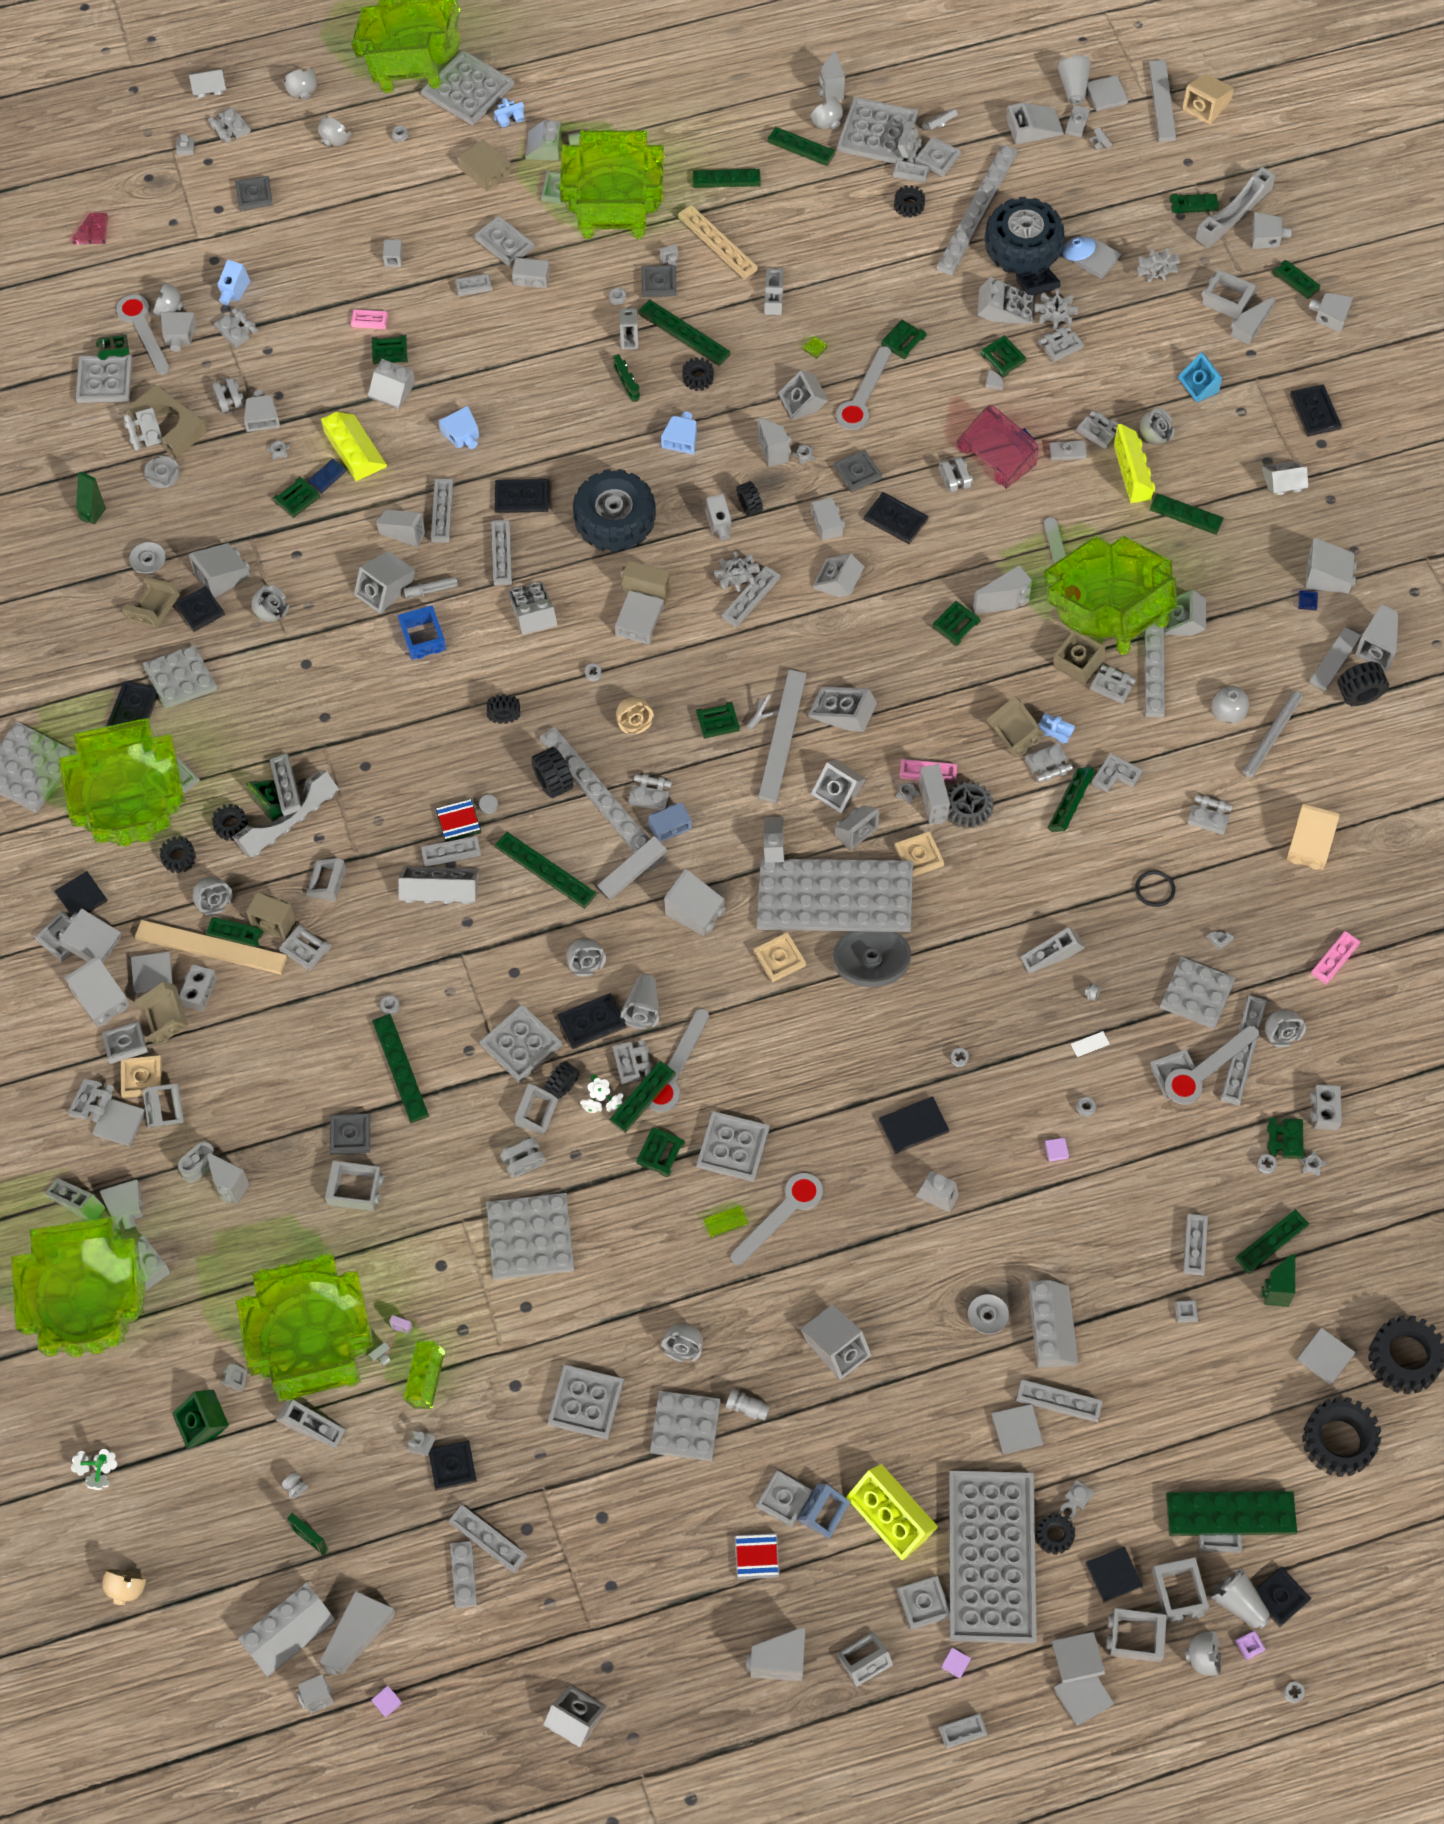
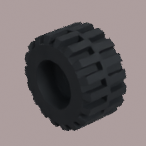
(1363, 683)
(552, 772)

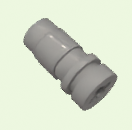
(750, 1406)

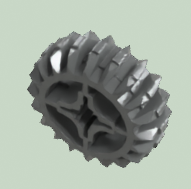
(975, 796)

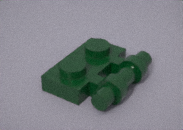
(1292, 1138)

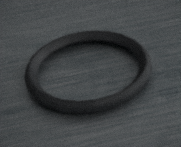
(1150, 903)

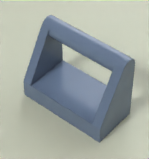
(814, 1506)

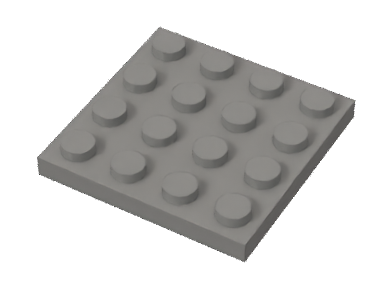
(468, 87)
(875, 130)
(30, 766)
(530, 1236)

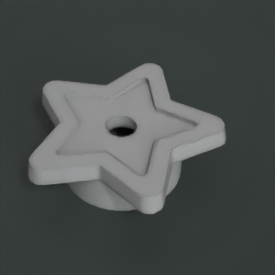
(278, 445)
(804, 449)
(907, 787)
(1313, 1158)

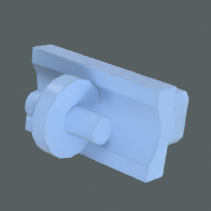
(508, 110)
(1056, 728)

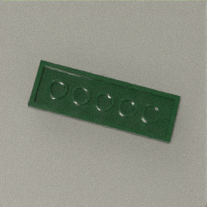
(1231, 1513)

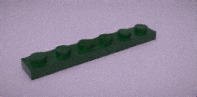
(684, 332)
(545, 870)
(400, 1068)

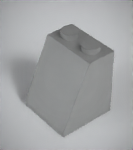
(219, 568)
(1330, 568)
(383, 581)
(1380, 638)
(693, 904)
(97, 992)
(836, 1341)
(778, 1657)

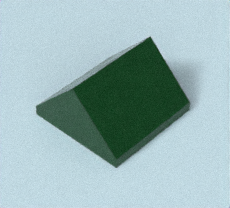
(266, 797)

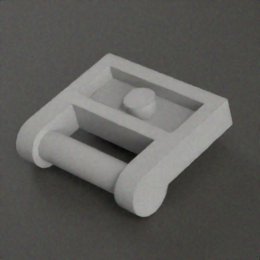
(300, 951)

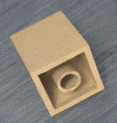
(1207, 97)
(1312, 837)

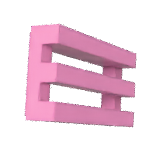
(368, 320)

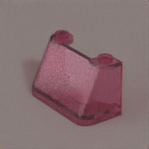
(1000, 445)

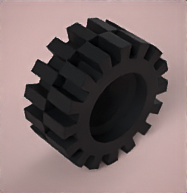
(909, 193)
(698, 382)
(749, 498)
(503, 709)
(225, 813)
(182, 863)
(561, 1079)
(1046, 1542)

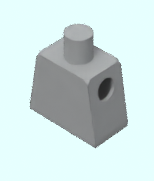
(1268, 231)
(1332, 310)
(629, 321)
(178, 328)
(260, 413)
(718, 516)
(938, 1190)
(124, 1203)

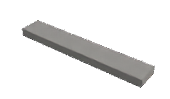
(1162, 100)
(1241, 1062)

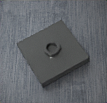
(254, 193)
(659, 281)
(857, 471)
(350, 1133)

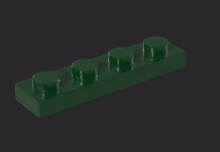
(801, 146)
(726, 178)
(1186, 514)
(1071, 799)
(642, 1096)
(1272, 1241)

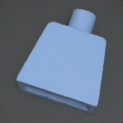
(233, 282)
(460, 428)
(680, 434)

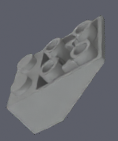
(1032, 122)
(1004, 303)
(532, 608)

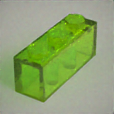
(424, 1375)

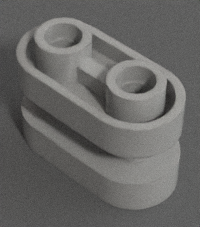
(235, 397)
(963, 478)
(522, 1157)
(195, 1162)

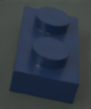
(326, 476)

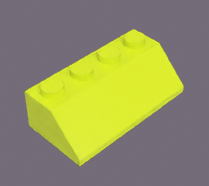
(352, 444)
(1133, 464)
(891, 1511)

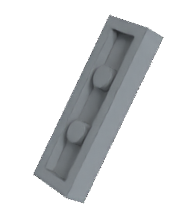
(451, 851)
(1195, 1244)
(463, 1574)

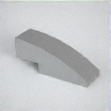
(773, 291)

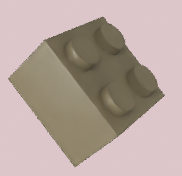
(1079, 657)
(271, 916)

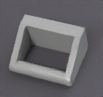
(334, 885)
(525, 1106)
(153, 1108)
(868, 1666)

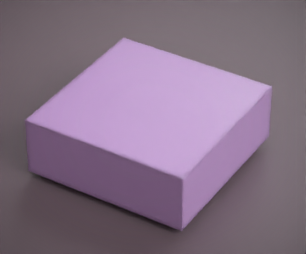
(1056, 1149)
(401, 1325)
(1250, 1645)
(956, 1663)
(386, 1701)

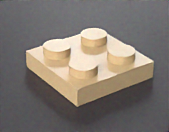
(921, 851)
(779, 957)
(140, 1074)

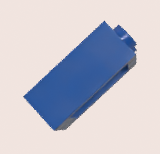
(416, 618)

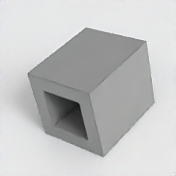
(393, 253)

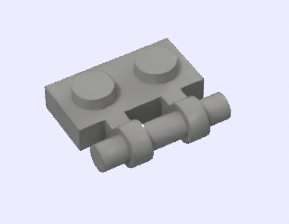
(234, 123)
(909, 143)
(232, 331)
(1062, 347)
(149, 428)
(1095, 431)
(1110, 687)
(1046, 759)
(649, 797)
(1207, 818)
(626, 1061)
(86, 1097)

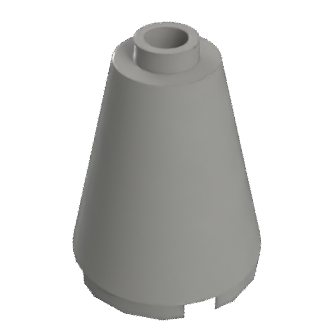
(1075, 76)
(642, 1004)
(1241, 1599)

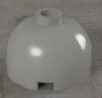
(300, 83)
(827, 115)
(332, 132)
(168, 300)
(1156, 427)
(269, 604)
(1230, 704)
(211, 895)
(585, 957)
(1284, 1027)
(682, 1342)
(1204, 1654)

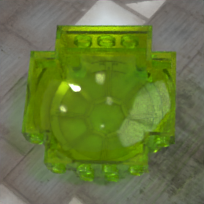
(407, 39)
(612, 180)
(1112, 590)
(122, 782)
(78, 1287)
(305, 1327)

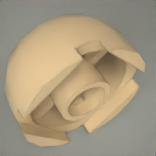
(634, 715)
(123, 1585)

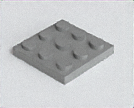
(104, 379)
(180, 676)
(1197, 992)
(520, 1043)
(733, 1146)
(586, 1402)
(685, 1426)

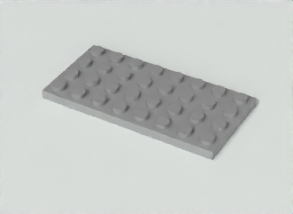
(835, 895)
(992, 1557)

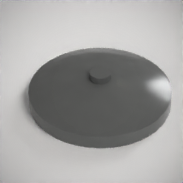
(872, 957)

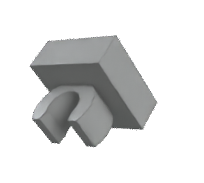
(1101, 138)
(185, 145)
(669, 255)
(379, 1353)
(235, 1377)
(421, 1443)

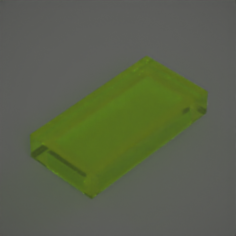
(725, 1221)

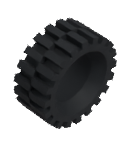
(1393, 1373)
(1352, 1415)

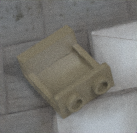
(153, 603)
(1016, 726)
(163, 1012)

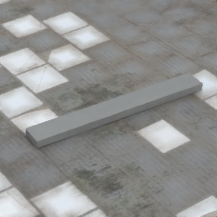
(782, 736)

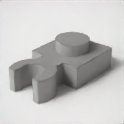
(1077, 1498)

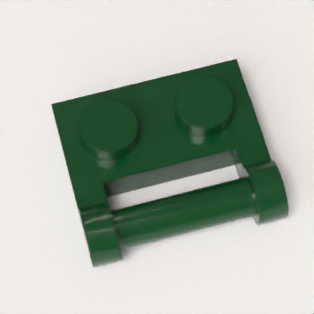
(898, 337)
(118, 348)
(1007, 352)
(392, 353)
(299, 500)
(952, 618)
(718, 724)
(654, 1149)

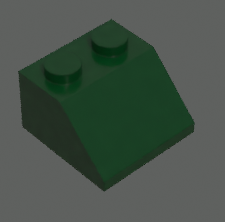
(1280, 1285)
(200, 1418)

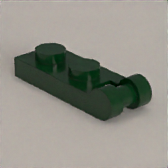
(1193, 203)
(1296, 279)
(626, 378)
(234, 932)

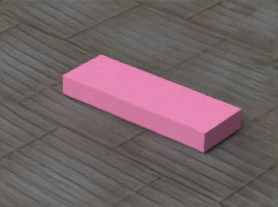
(911, 770)
(1335, 957)

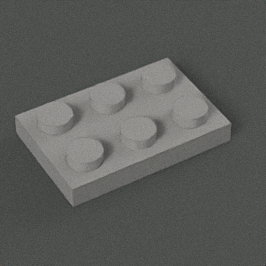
(504, 241)

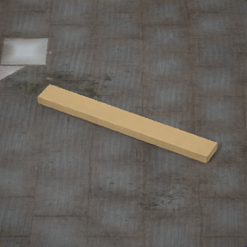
(211, 947)

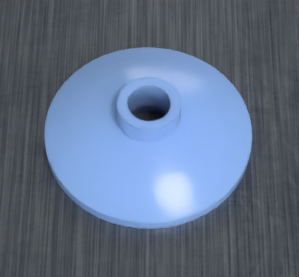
(1078, 248)

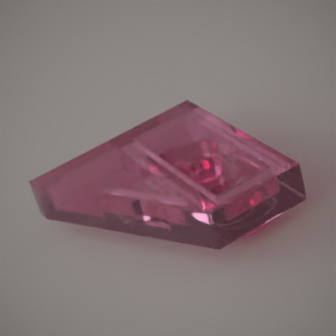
(92, 230)

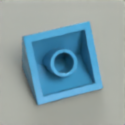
(1201, 378)

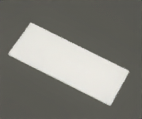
(1090, 1044)

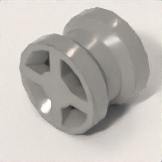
(294, 1485)

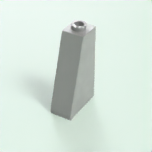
(355, 1632)

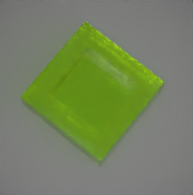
(815, 347)

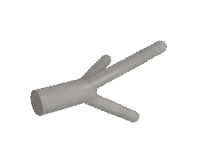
(758, 716)

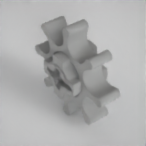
(1158, 265)
(1049, 309)
(737, 571)

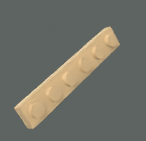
(717, 242)

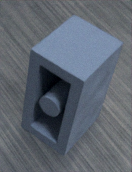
(669, 822)

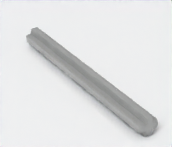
(1272, 734)

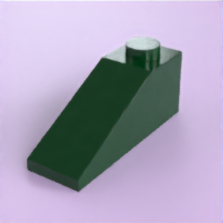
(89, 499)

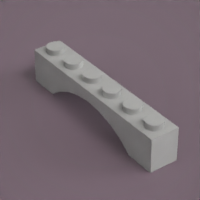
(1217, 225)
(316, 790)

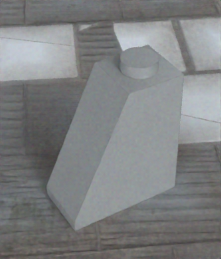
(402, 526)

